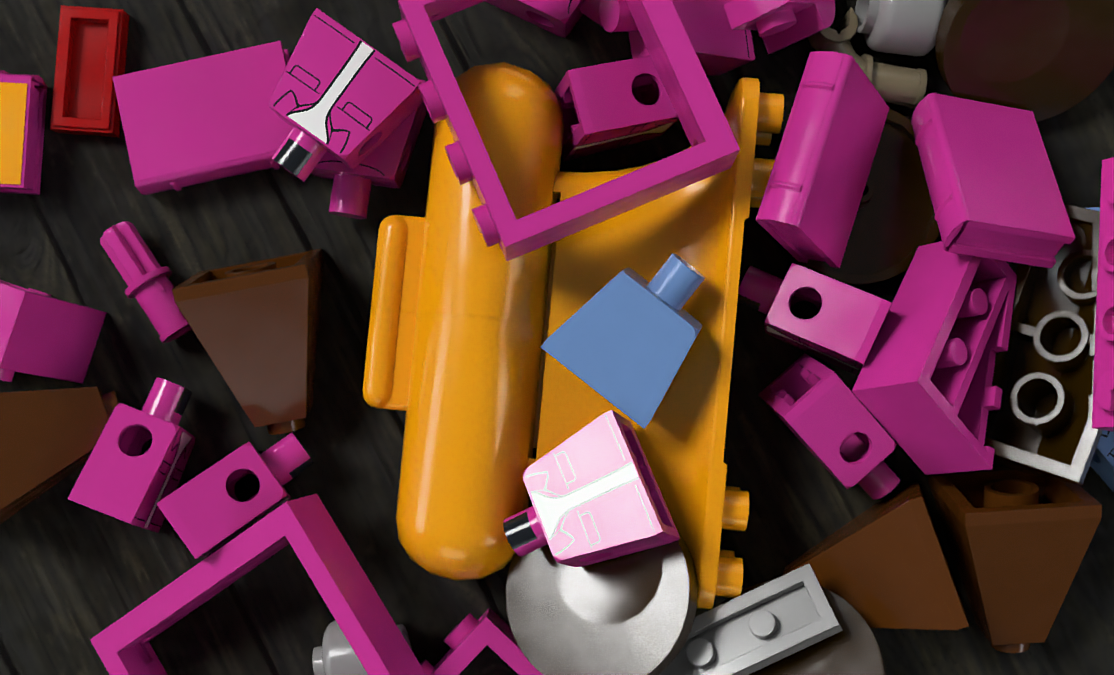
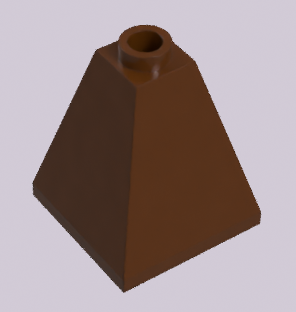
(261, 332)
(46, 439)
(1015, 547)
(890, 566)

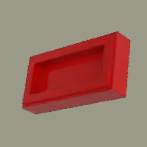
(87, 57)

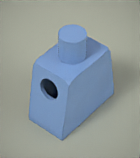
(632, 337)

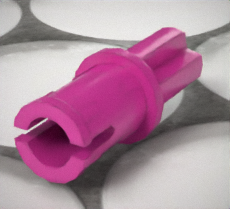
(145, 279)

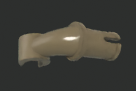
(894, 83)

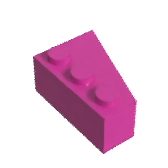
(45, 334)
(937, 359)

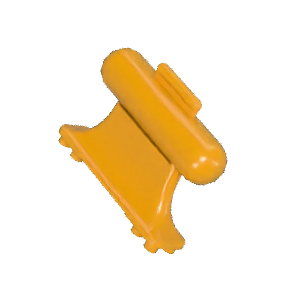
(465, 329)

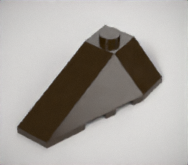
(1050, 363)

